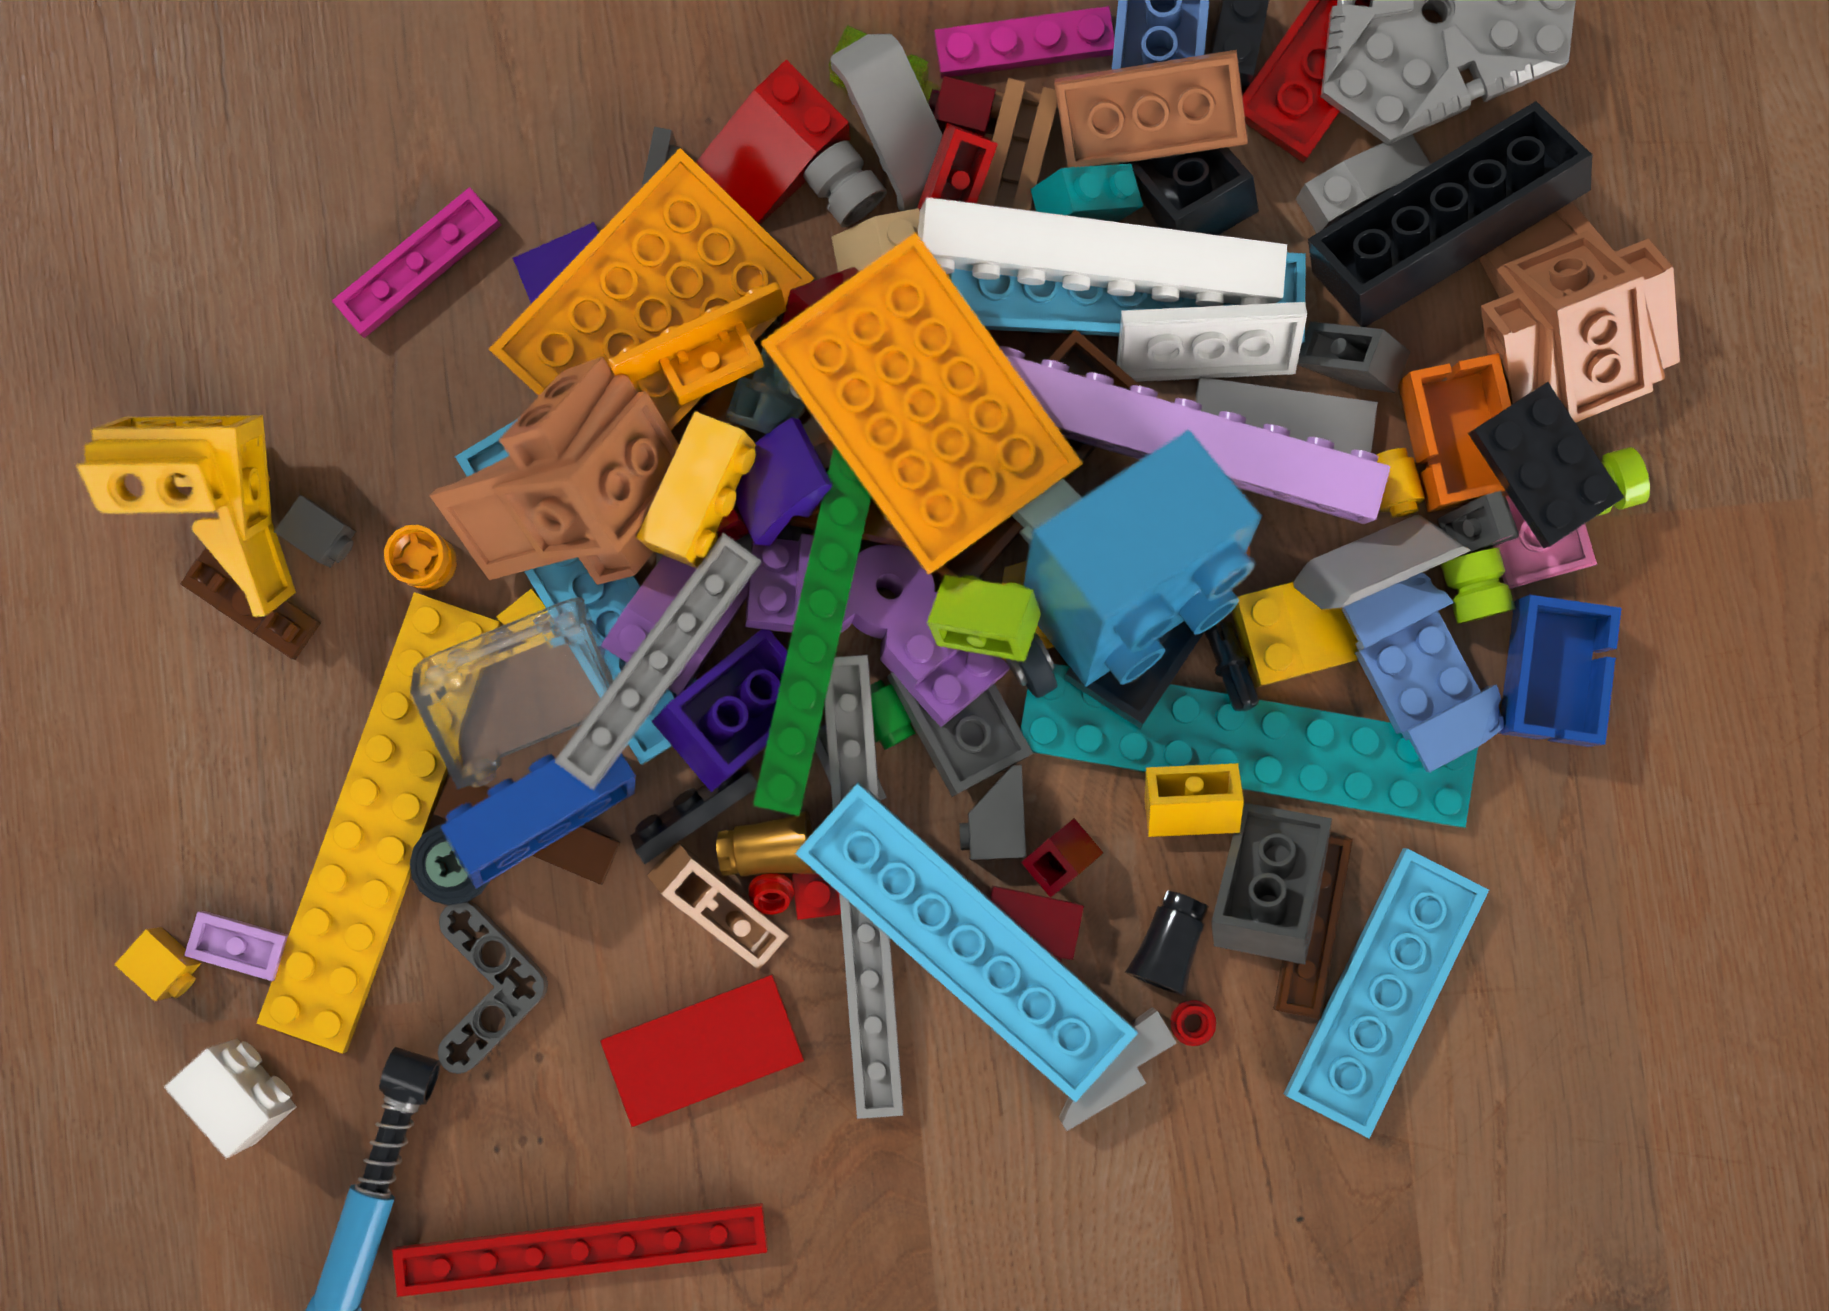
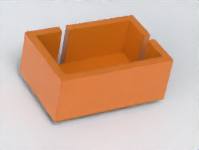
(1439, 423)

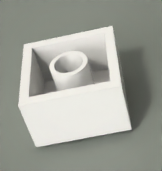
(231, 1096)

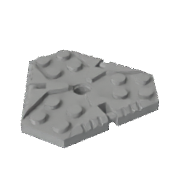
(1404, 72)

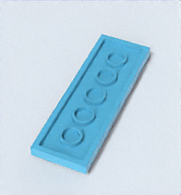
(1386, 992)

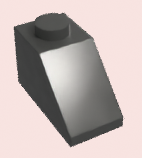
(1354, 355)
(997, 821)

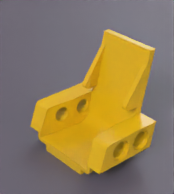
(227, 473)

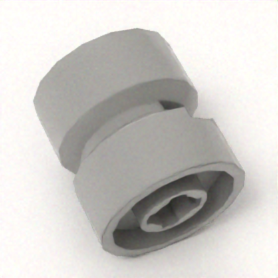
(840, 177)

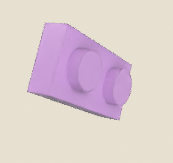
(236, 945)

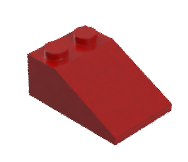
(773, 141)

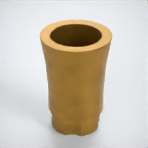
(765, 847)

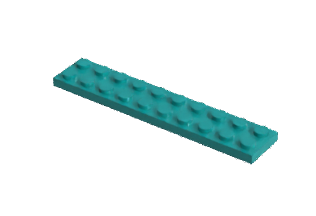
(1276, 745)

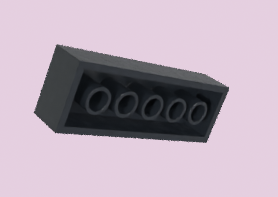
(1450, 213)

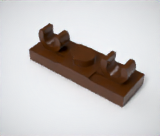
(283, 628)

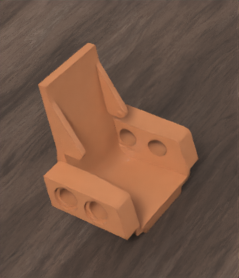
(1580, 314)
(573, 480)

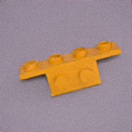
(707, 349)

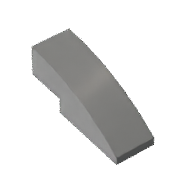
(1122, 1074)

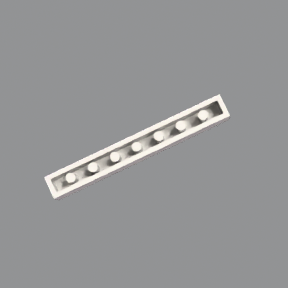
(1101, 254)

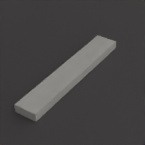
(658, 661)

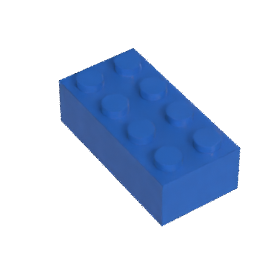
(529, 816)

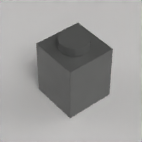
(316, 532)

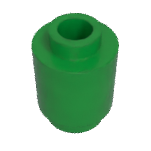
(889, 716)

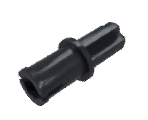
(1232, 667)

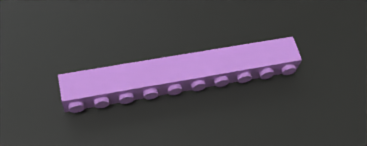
(1252, 457)

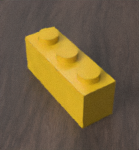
(697, 490)

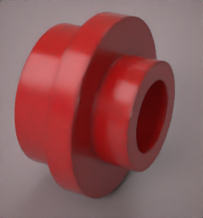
(771, 893)
(1206, 1028)

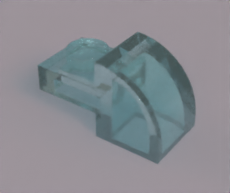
(764, 399)

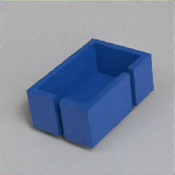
(1550, 671)

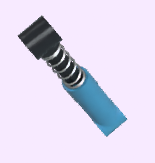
(407, 1084)

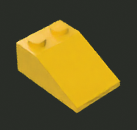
(1290, 635)

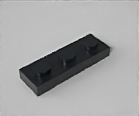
(689, 813)

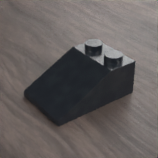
(1197, 190)

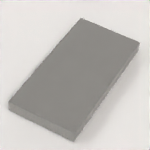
(1337, 419)

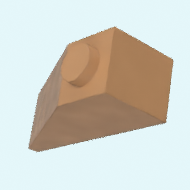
(716, 905)

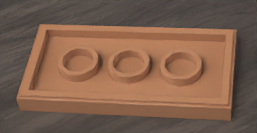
(1152, 110)

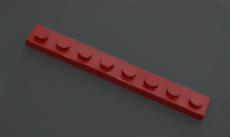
(579, 1249)

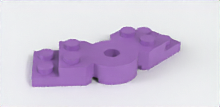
(934, 675)

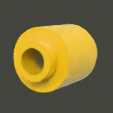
(1403, 484)

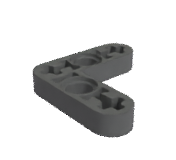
(503, 993)

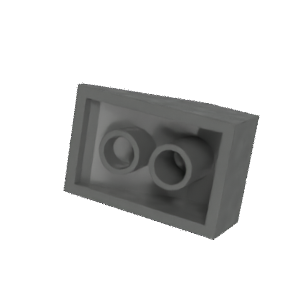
(1272, 883)

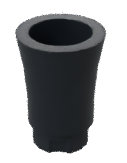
(1170, 944)

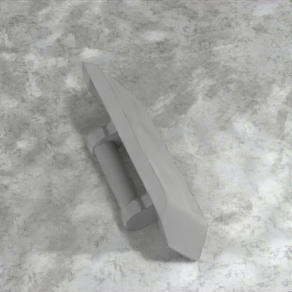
(892, 111)
(1376, 562)

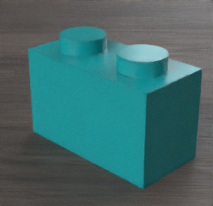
(1089, 192)

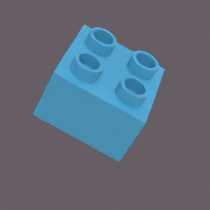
(1141, 560)

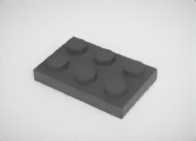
(973, 743)

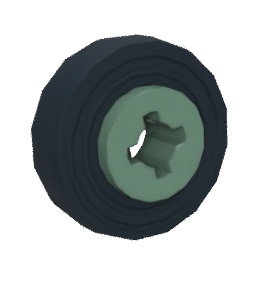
(430, 875)

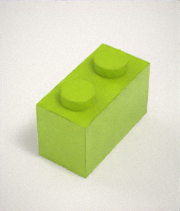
(984, 617)

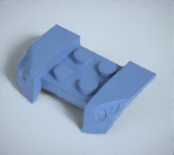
(1422, 672)

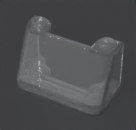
(511, 688)

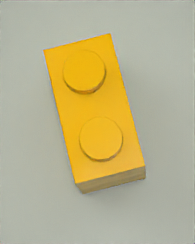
(1193, 800)

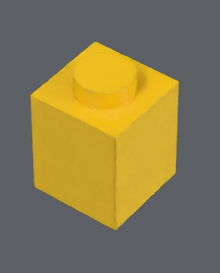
(158, 965)

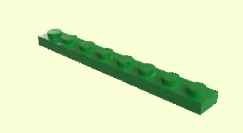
(813, 641)

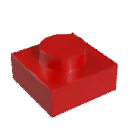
(815, 897)

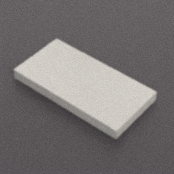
(1211, 341)

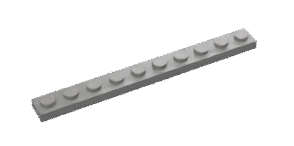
(865, 945)

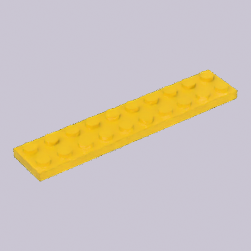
(367, 845)

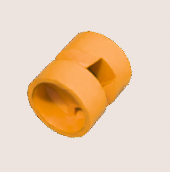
(420, 557)

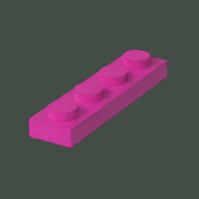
(1024, 42)
(416, 262)

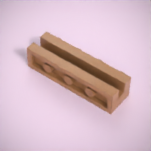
(1022, 141)

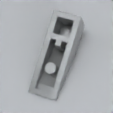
(1359, 181)

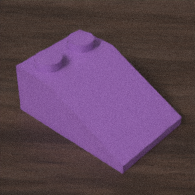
(648, 607)

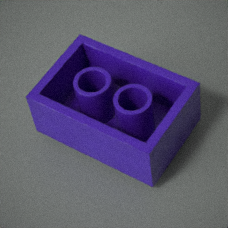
(727, 711)

